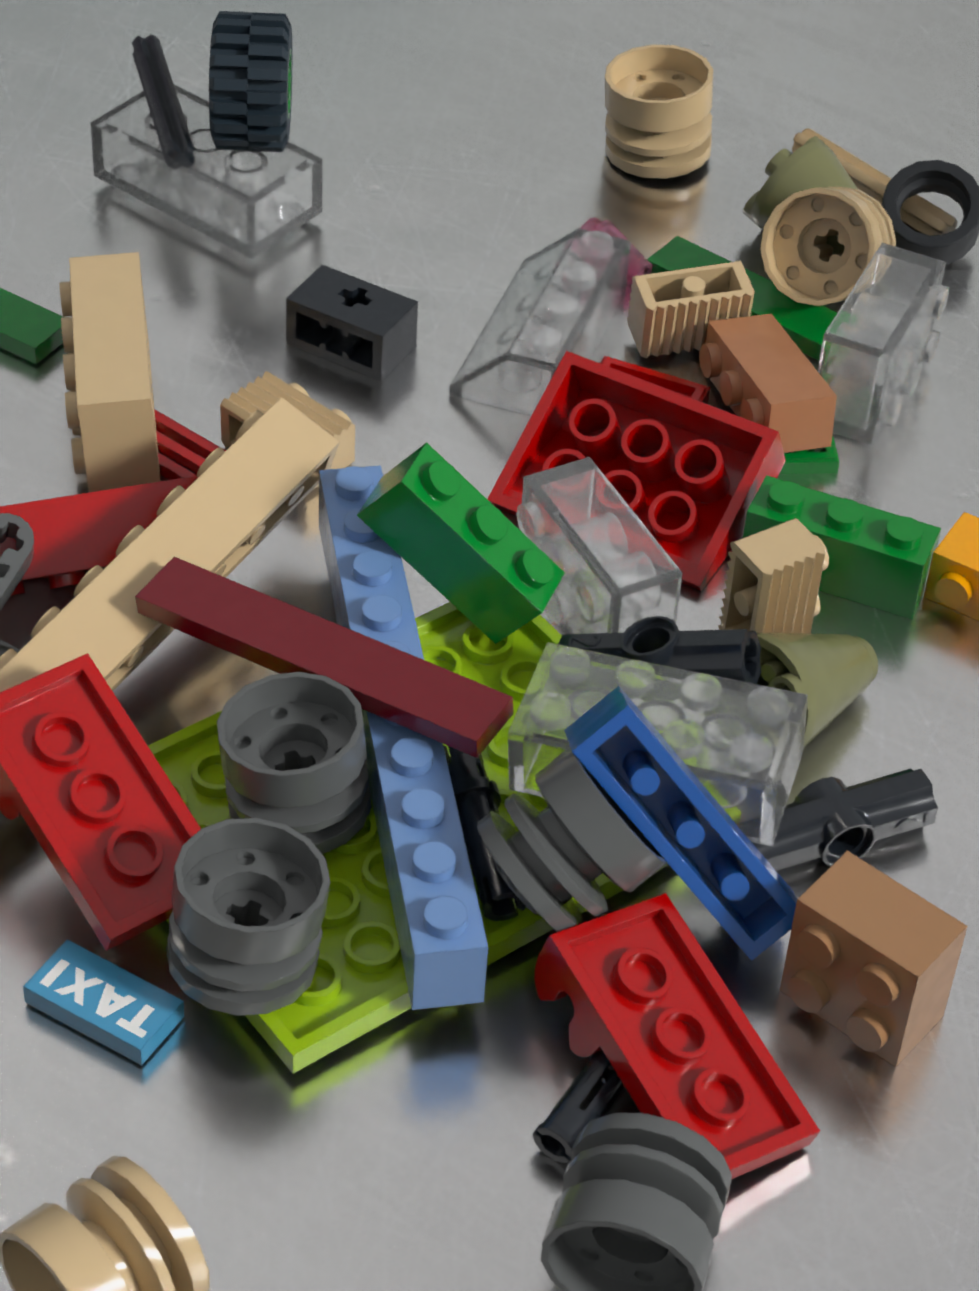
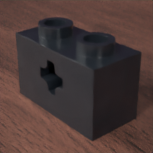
(351, 322)

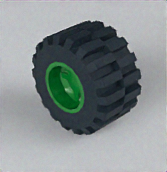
(250, 81)

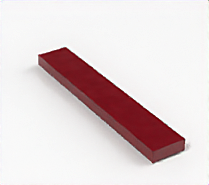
(294, 640)

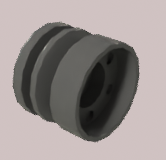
(297, 756)
(567, 845)
(247, 916)
(636, 1207)

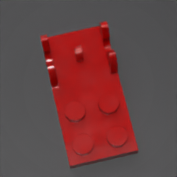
(92, 797)
(673, 1032)

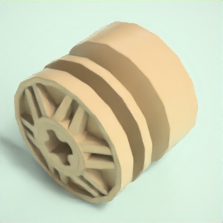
(658, 111)
(797, 235)
(113, 1237)

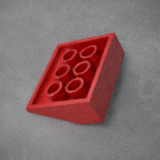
(669, 456)

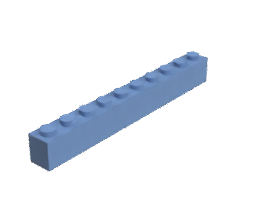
(408, 772)

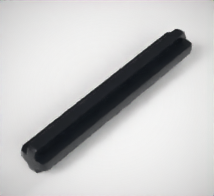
(163, 102)

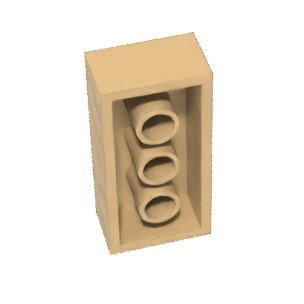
(108, 372)

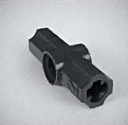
(658, 641)
(838, 819)

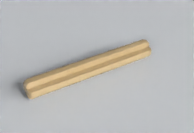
(914, 212)

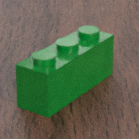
(461, 543)
(871, 552)

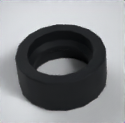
(943, 179)

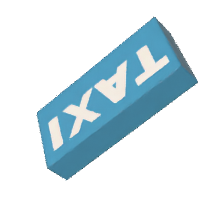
(104, 1001)

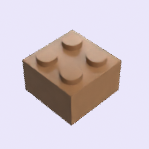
(871, 958)

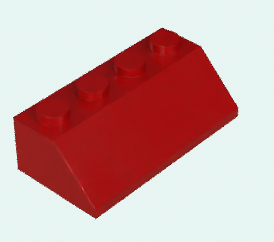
(85, 528)

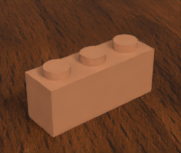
(769, 380)

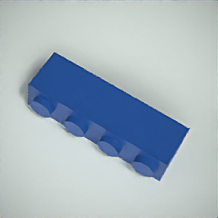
(683, 822)

